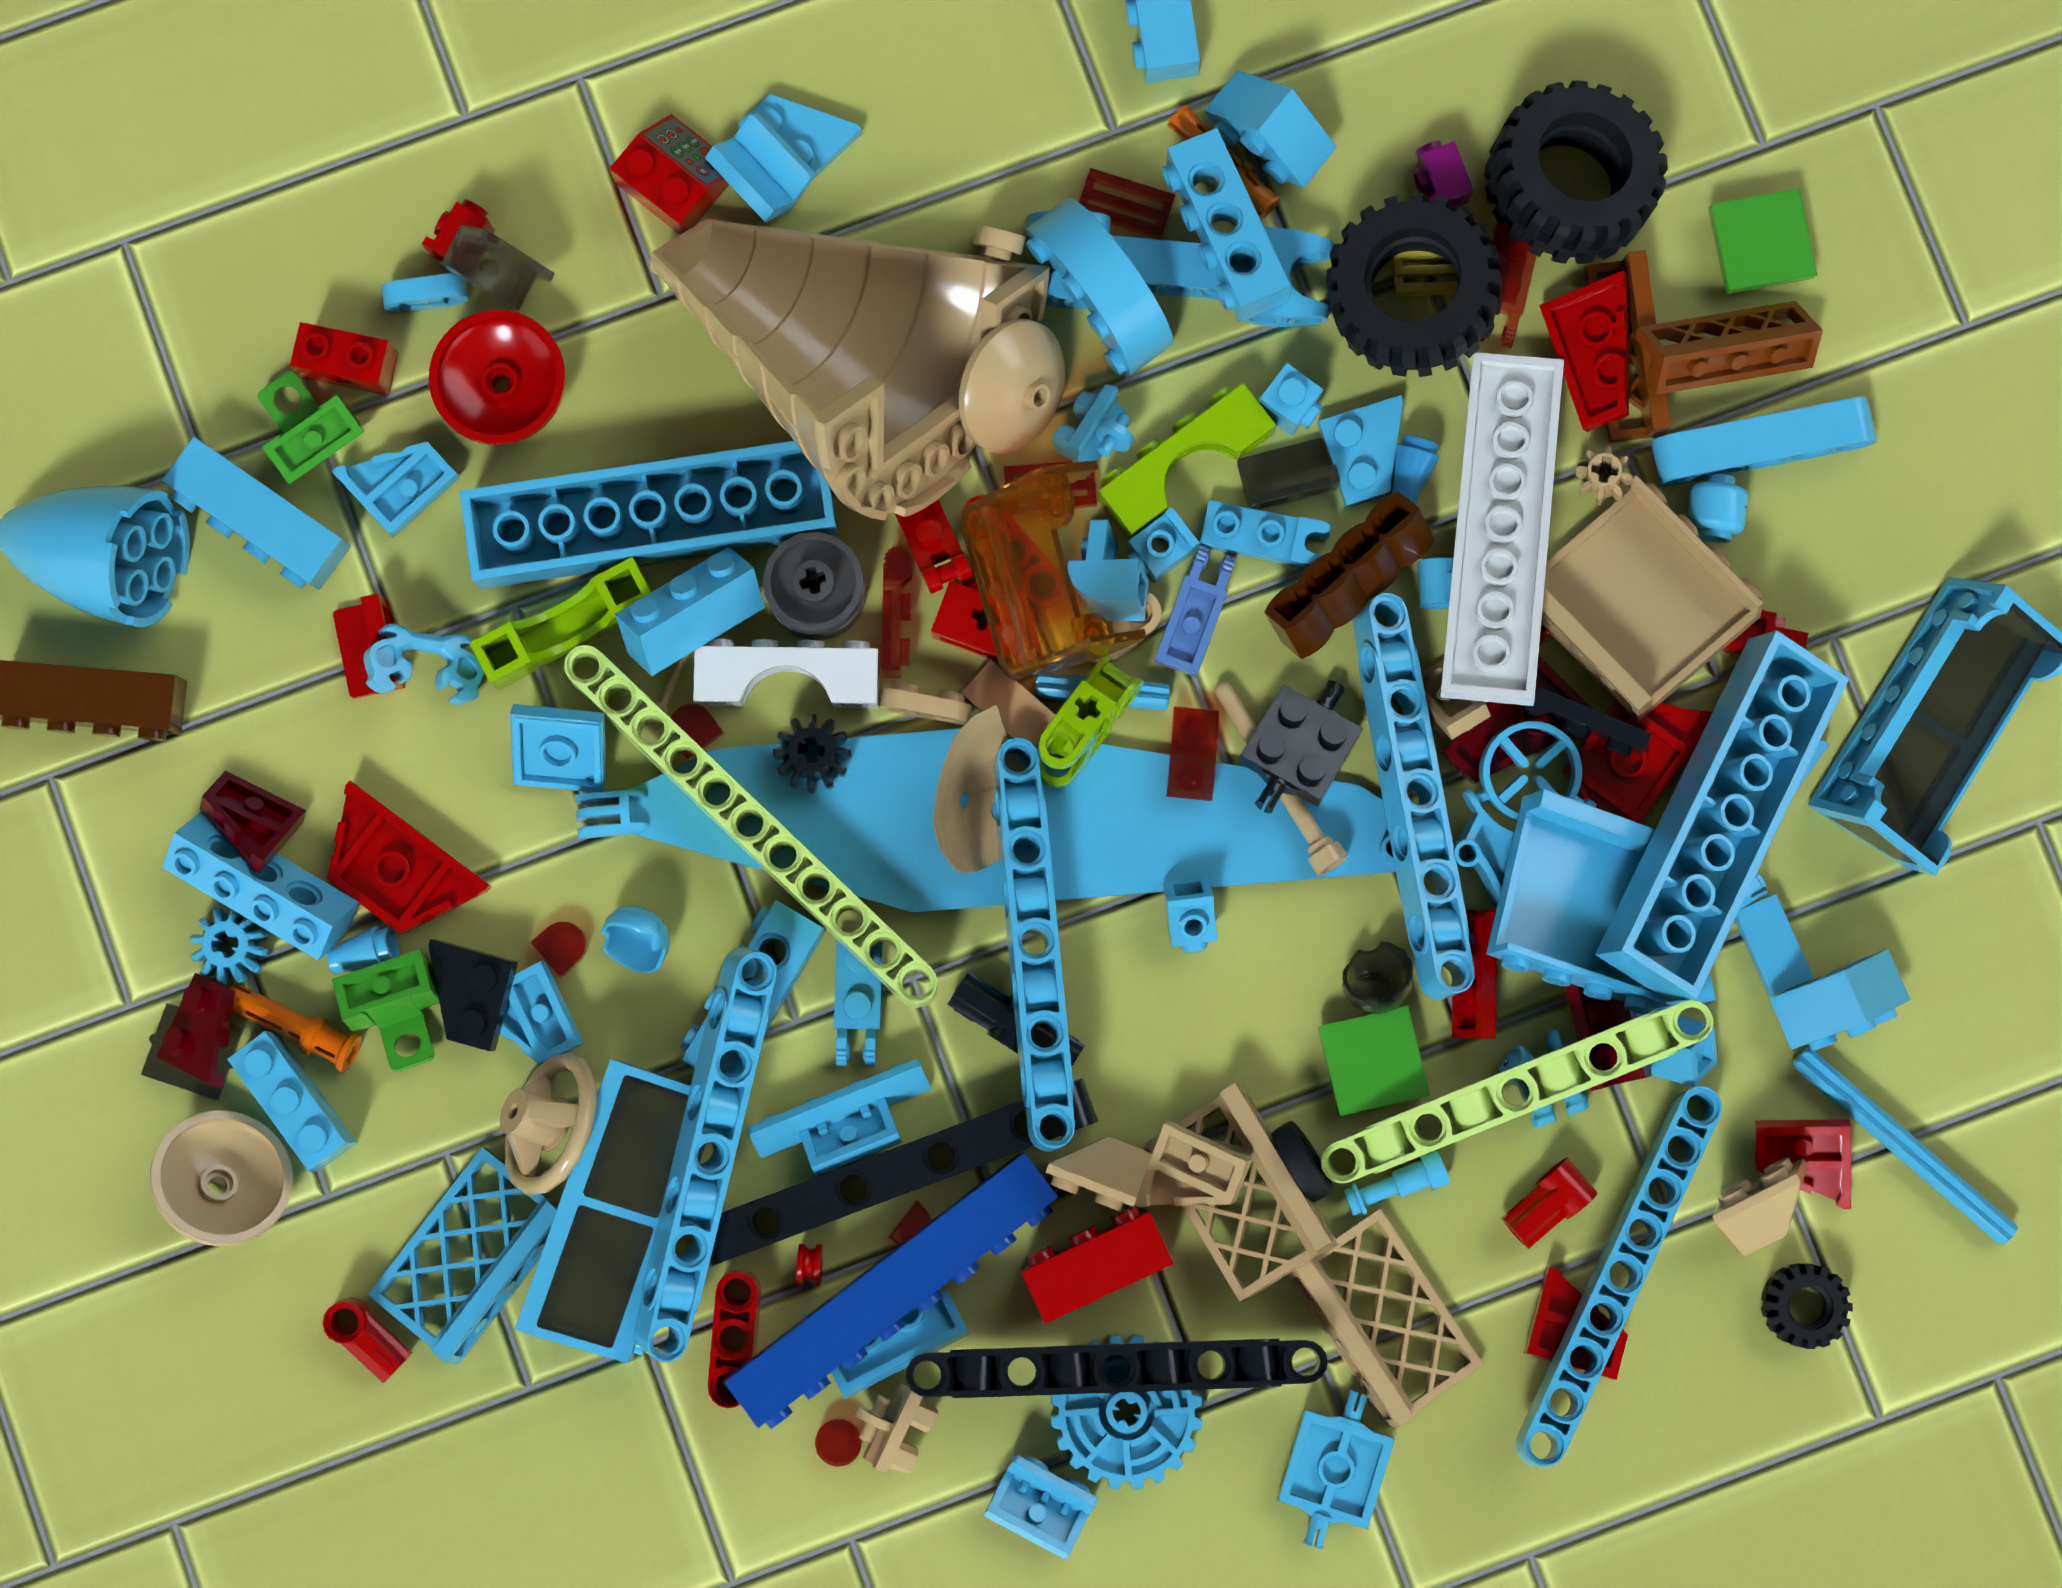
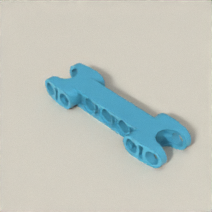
(1178, 270)

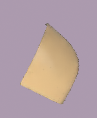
(970, 833)

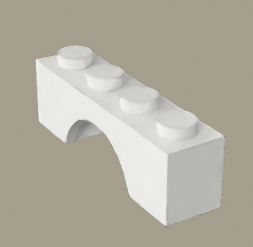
(729, 673)

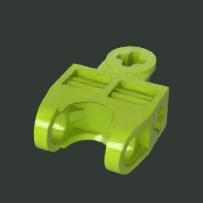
(1086, 720)

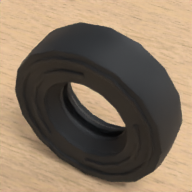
(1301, 1161)

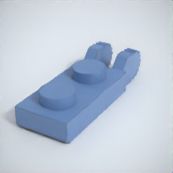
(1194, 617)

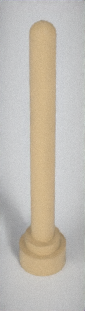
(1323, 851)

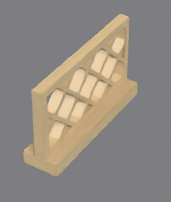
(1299, 1210)
(1353, 1343)

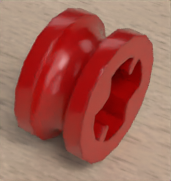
(809, 1264)

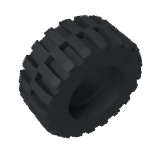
(1607, 131)
(1407, 228)

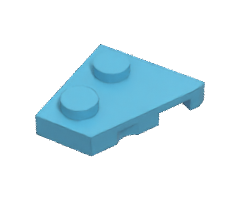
(1363, 449)
(539, 1016)

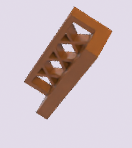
(1640, 313)
(1735, 353)

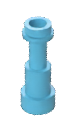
(1403, 1181)

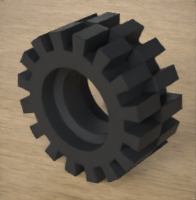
(1834, 1305)

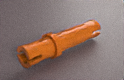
(1188, 125)

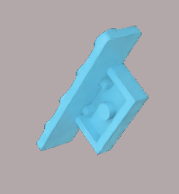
(845, 1122)

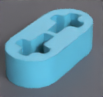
(424, 293)

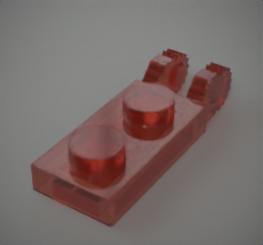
(1516, 274)
(895, 609)

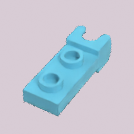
(1262, 534)

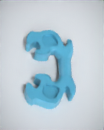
(386, 659)

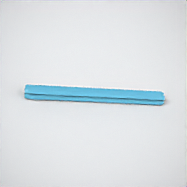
(1905, 1146)

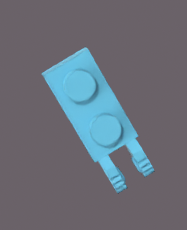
(857, 1003)

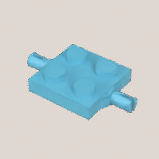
(1335, 1469)

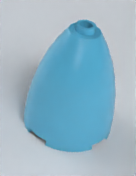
(101, 549)

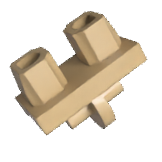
(887, 1427)

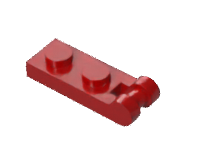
(932, 543)
(1475, 1009)

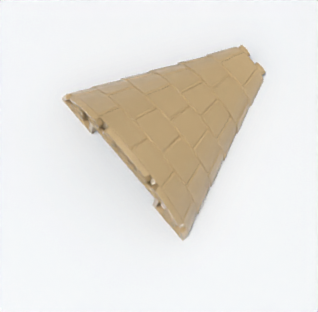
(853, 346)

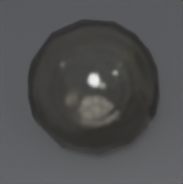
(1378, 978)

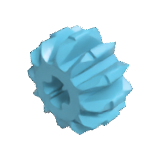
(226, 963)

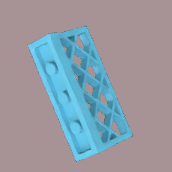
(491, 1288)

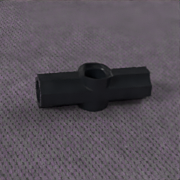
(995, 1013)

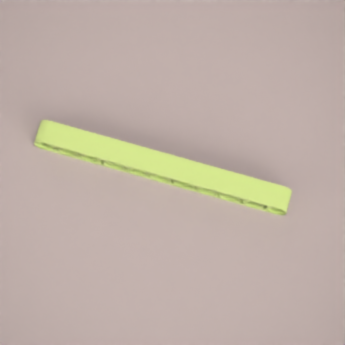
(736, 808)

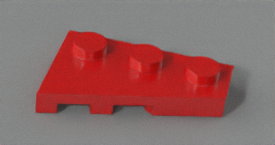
(1592, 338)

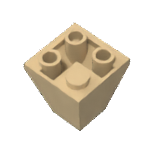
(1104, 1167)
(1762, 1210)

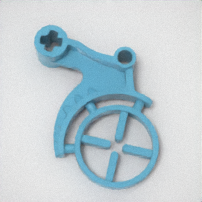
(1483, 838)

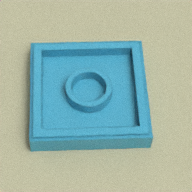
(558, 748)

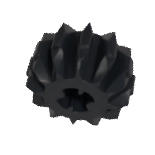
(797, 762)

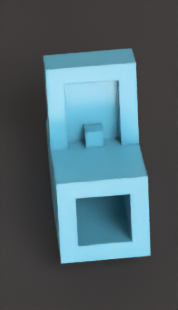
(1105, 583)

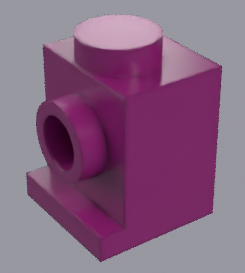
(1442, 173)

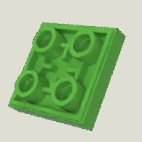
(1762, 241)
(1373, 1061)

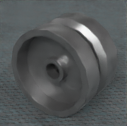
(811, 559)

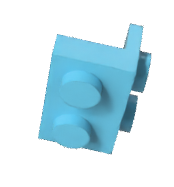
(1041, 1505)

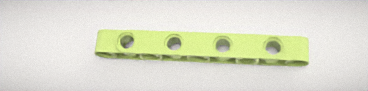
(1484, 1104)

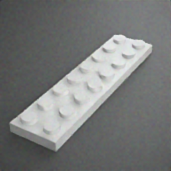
(1502, 529)

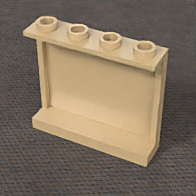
(1644, 600)

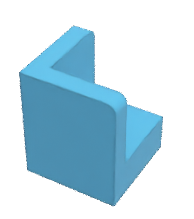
(1692, 1062)

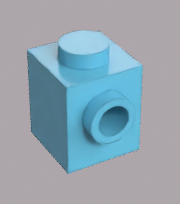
(1292, 400)

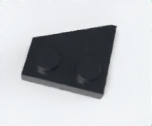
(471, 992)

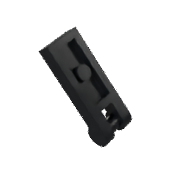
(1582, 721)

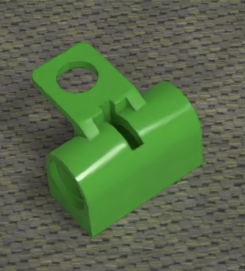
(309, 432)
(394, 1000)

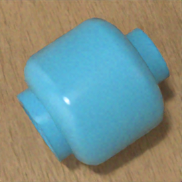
(1718, 508)

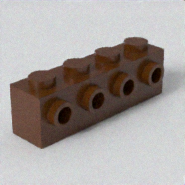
(91, 698)

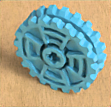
(1120, 1448)

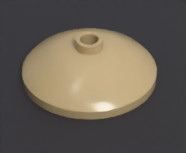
(1011, 386)
(226, 1151)

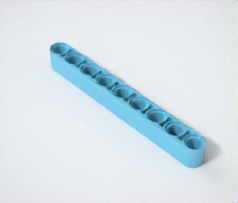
(1601, 1290)

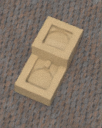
(1019, 709)

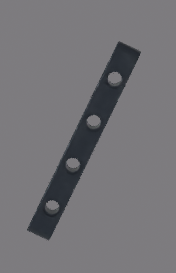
(886, 1176)
(1151, 1368)

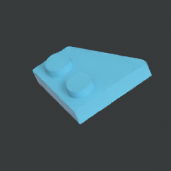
(809, 132)
(398, 484)

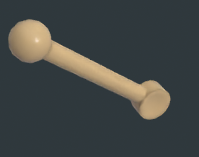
(670, 686)

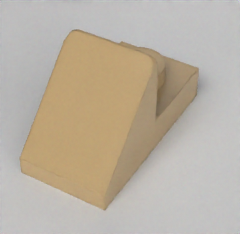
(1448, 715)

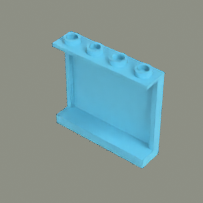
(1562, 892)

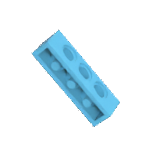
(1208, 160)
(278, 899)
(800, 940)

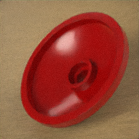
(478, 355)

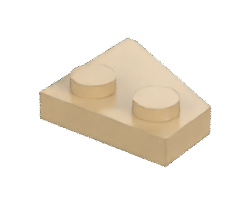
(1191, 1171)

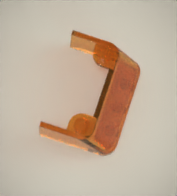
(1026, 577)

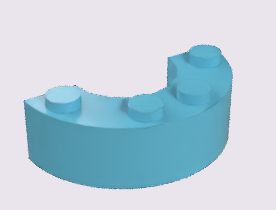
(1107, 283)

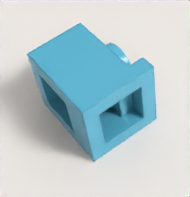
(1179, 538)
(1187, 901)

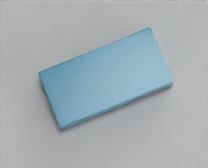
(1772, 945)

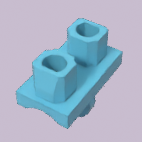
(1101, 428)

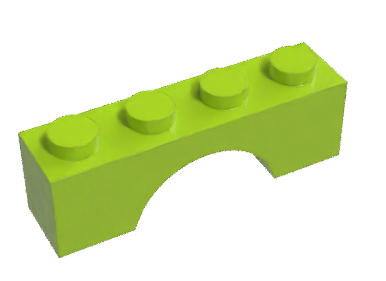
(1230, 426)
(541, 639)

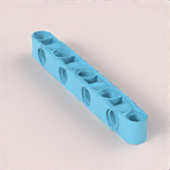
(1418, 832)
(1034, 978)
(697, 1190)

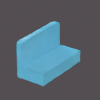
(762, 168)

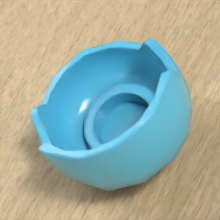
(636, 939)

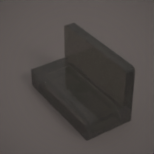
(493, 265)
(1287, 474)

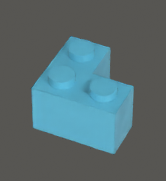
(1271, 125)
(1843, 1000)

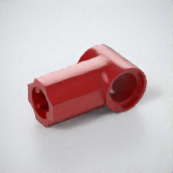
(1558, 1196)
(371, 1342)

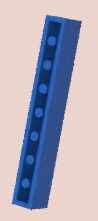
(889, 1290)

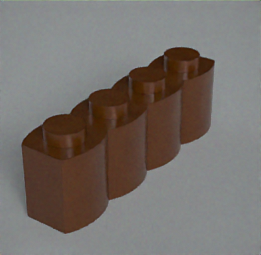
(1357, 568)

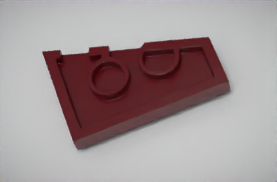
(1466, 749)

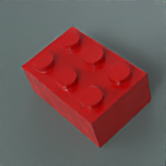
(1095, 1264)

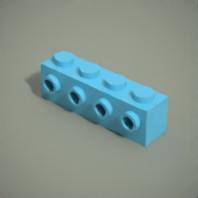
(256, 514)

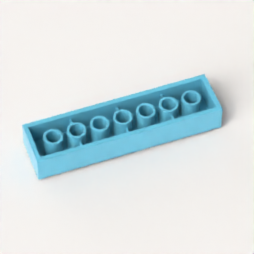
(643, 513)
(1722, 817)

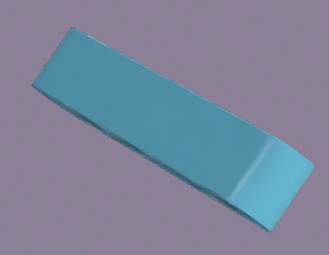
(1764, 441)

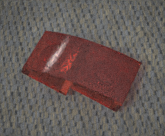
(1192, 753)

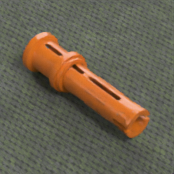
(310, 1034)

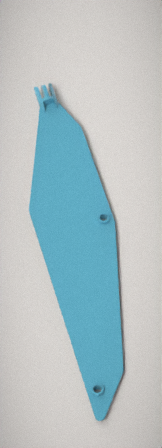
(1106, 828)

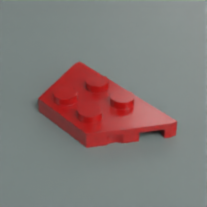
(1634, 783)
(395, 866)

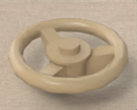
(539, 1124)

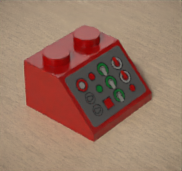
(669, 173)

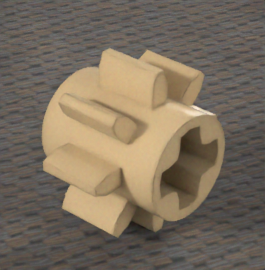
(1591, 474)

